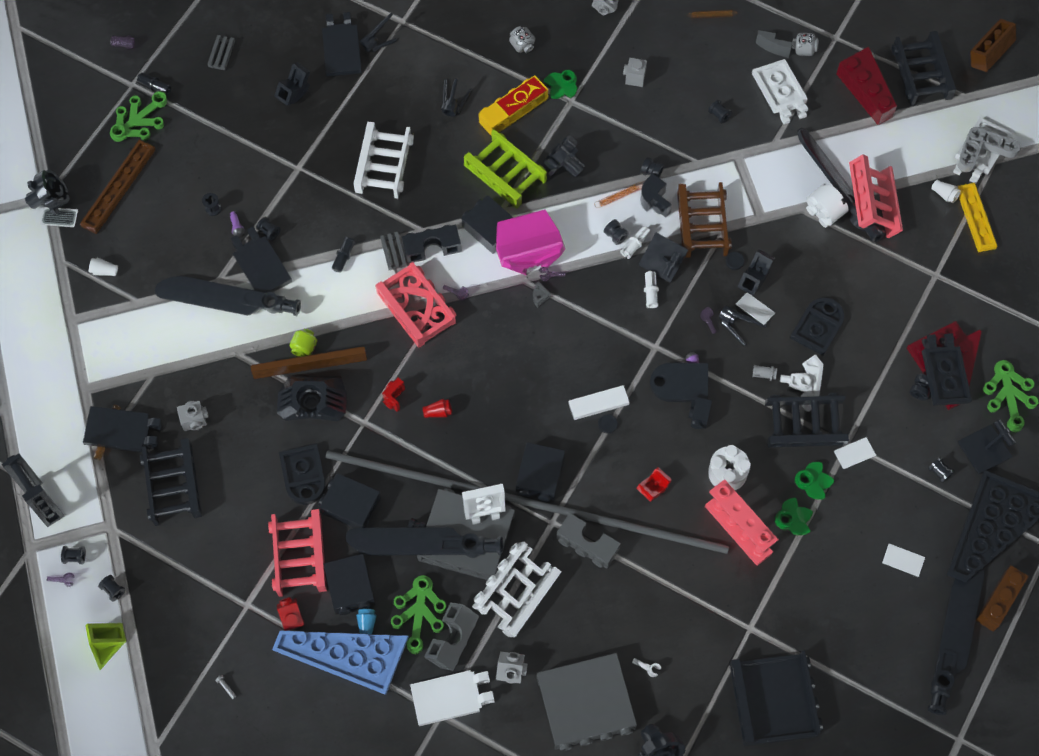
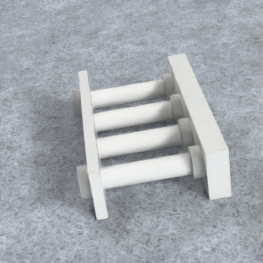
(368, 150)

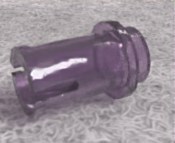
(119, 41)

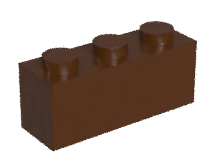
(993, 45)
(1002, 598)

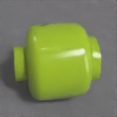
(303, 343)

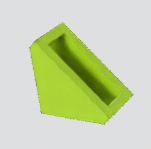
(105, 640)

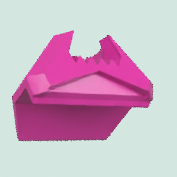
(528, 242)

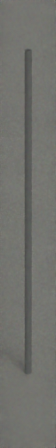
(531, 503)

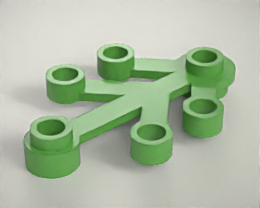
(138, 119)
(1010, 392)
(419, 609)

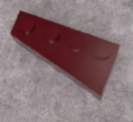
(867, 85)

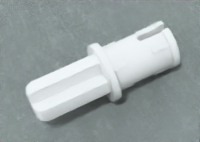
(635, 242)
(651, 289)

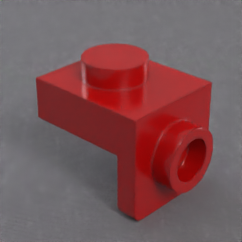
(392, 391)
(654, 484)
(289, 613)

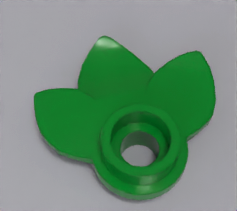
(561, 86)
(816, 480)
(796, 517)

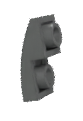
(768, 42)

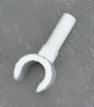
(647, 667)

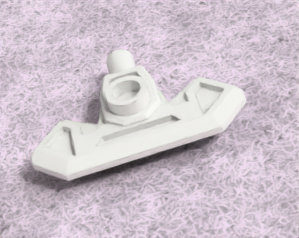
(807, 382)

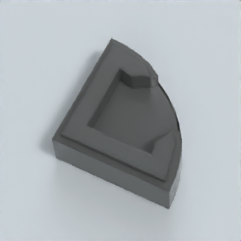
(540, 294)

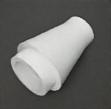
(947, 191)
(101, 267)

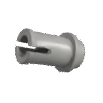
(765, 372)

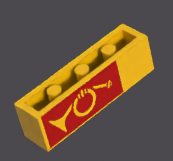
(513, 105)

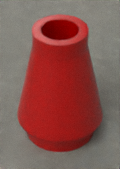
(438, 409)

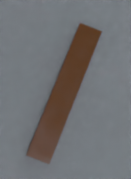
(117, 186)
(308, 362)

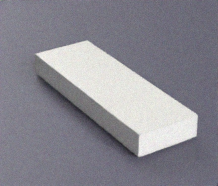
(598, 402)

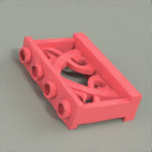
(415, 328)

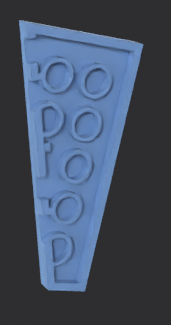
(355, 657)

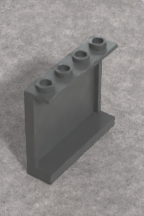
(449, 512)
(586, 702)

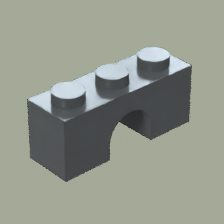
(601, 552)
(461, 623)

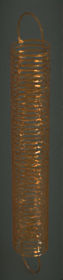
(710, 13)
(606, 199)

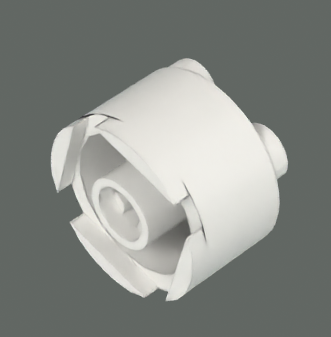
(826, 204)
(731, 458)

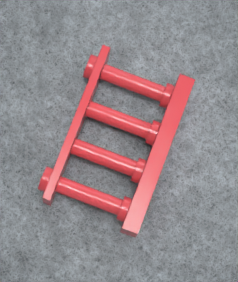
(865, 200)
(741, 522)
(316, 560)

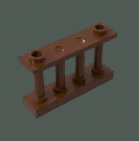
(688, 228)

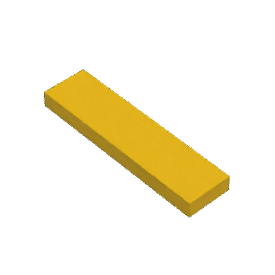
(976, 218)

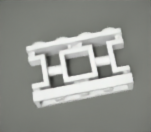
(529, 597)

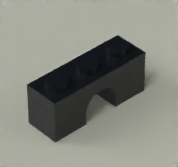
(444, 237)

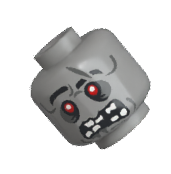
(522, 39)
(805, 44)

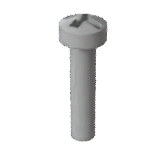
(220, 679)

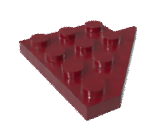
(967, 344)

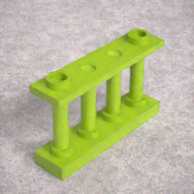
(500, 184)

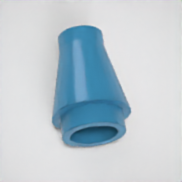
(366, 620)

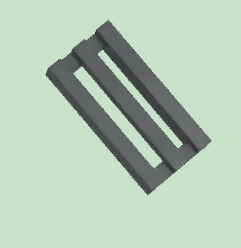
(218, 41)
(390, 238)

